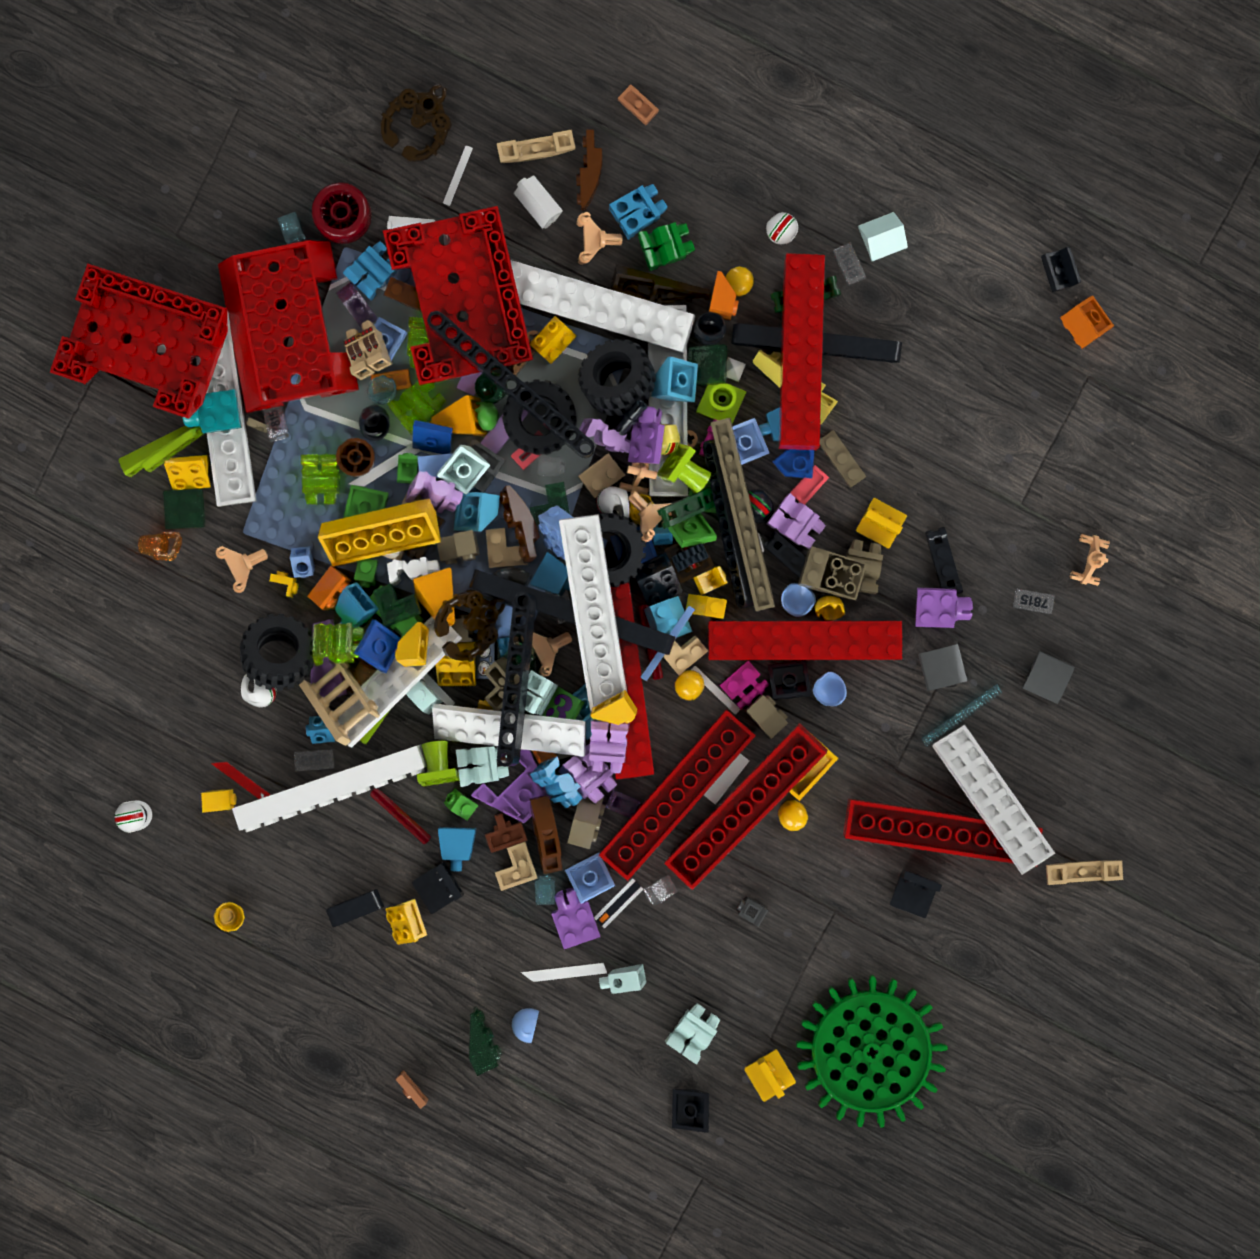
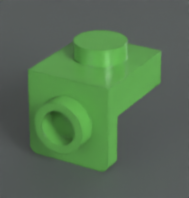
(407, 468)
(366, 573)
(460, 804)

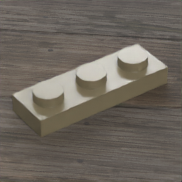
(841, 459)

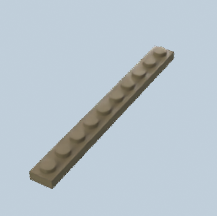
(742, 514)

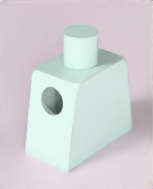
(423, 696)
(632, 979)

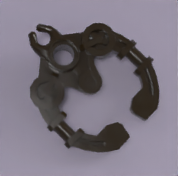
(421, 116)
(476, 620)

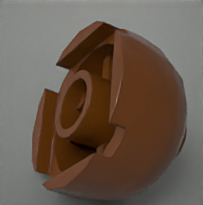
(348, 453)

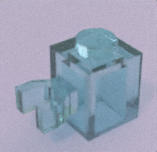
(291, 228)
(545, 890)

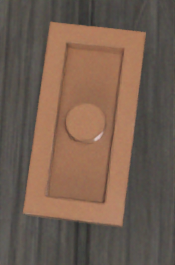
(638, 104)
(411, 1090)

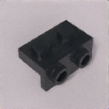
(1061, 269)

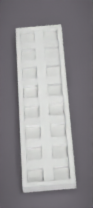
(390, 687)
(483, 728)
(993, 799)

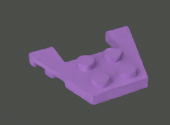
(515, 798)

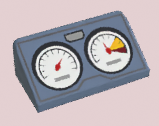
(484, 661)

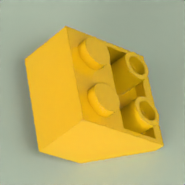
(455, 672)

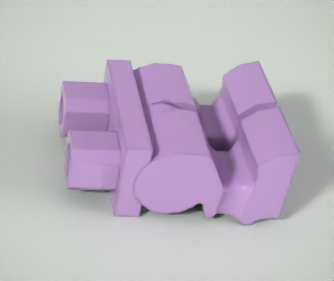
(603, 437)
(439, 492)
(801, 523)
(608, 751)
(588, 779)

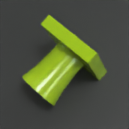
(714, 409)
(679, 466)
(437, 765)

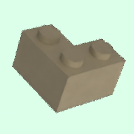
(458, 546)
(496, 674)
(766, 715)
(586, 822)

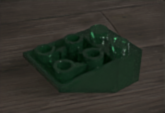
(482, 1051)

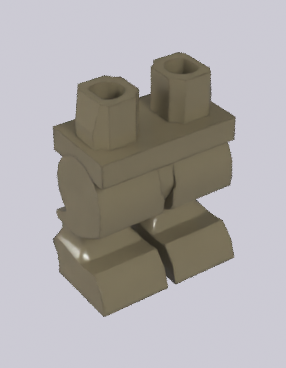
(874, 562)

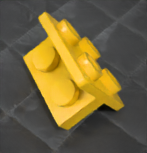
(188, 472)
(881, 523)
(406, 922)
(770, 1075)

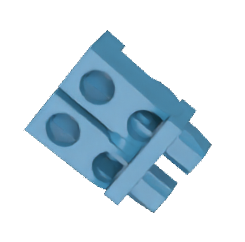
(637, 210)

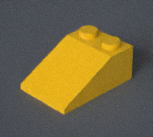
(813, 775)

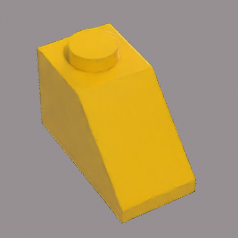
(707, 606)
(413, 646)
(615, 709)
(218, 800)

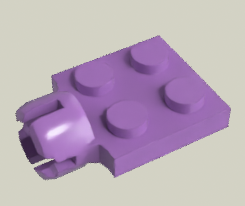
(647, 438)
(941, 607)
(574, 920)

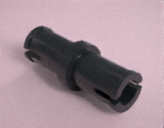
(631, 417)

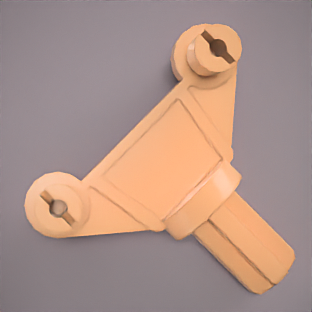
(594, 238)
(640, 471)
(648, 515)
(1094, 559)
(240, 565)
(546, 650)

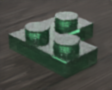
(556, 496)
(395, 610)

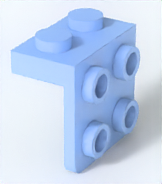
(551, 531)

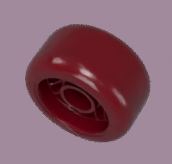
(331, 202)

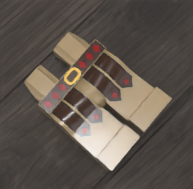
(366, 350)

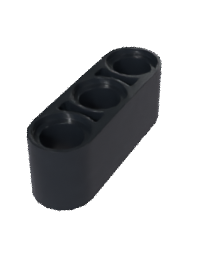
(354, 908)

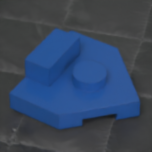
(796, 463)

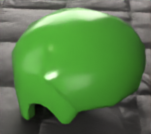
(487, 415)

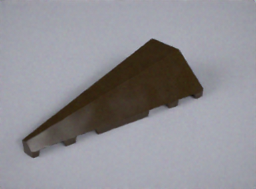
(654, 287)

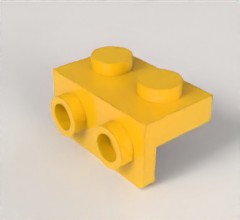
(553, 339)

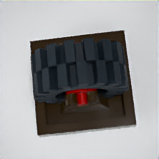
(689, 561)

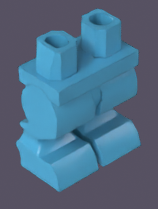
(372, 265)
(558, 786)

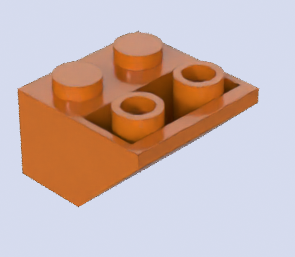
(328, 589)

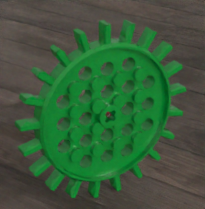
(916, 1039)

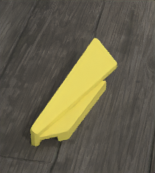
(771, 367)

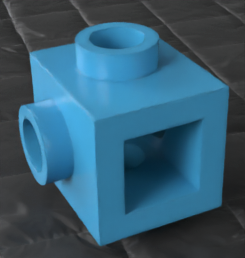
(318, 731)

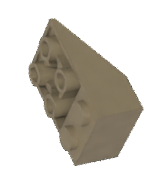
(832, 573)

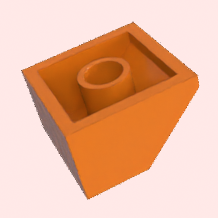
(723, 298)
(1086, 322)

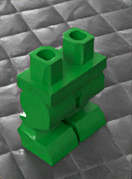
(668, 241)

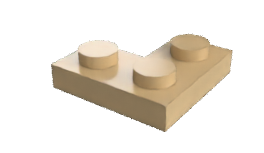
(498, 553)
(683, 657)
(522, 868)

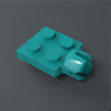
(216, 413)

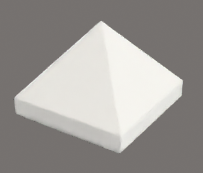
(734, 369)

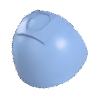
(797, 600)
(830, 689)
(524, 1024)

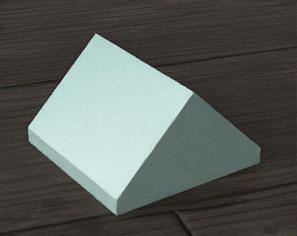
(883, 236)
(463, 468)

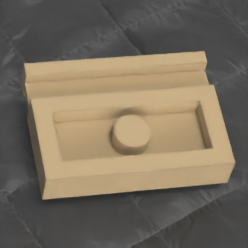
(601, 475)

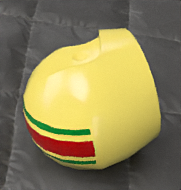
(671, 439)

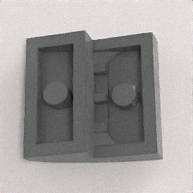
(493, 459)
(942, 667)
(1048, 677)

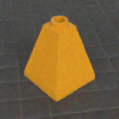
(461, 417)
(433, 590)

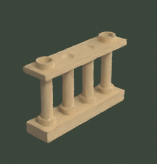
(322, 703)

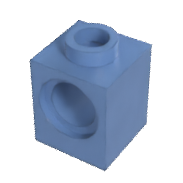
(304, 555)

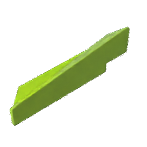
(159, 451)

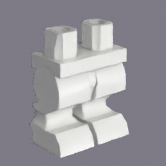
(413, 569)

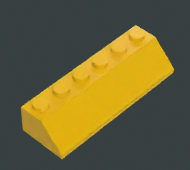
(380, 532)

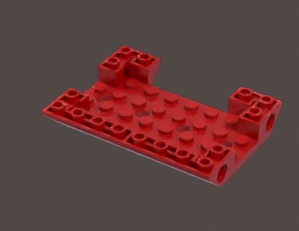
(483, 291)
(153, 319)
(261, 328)

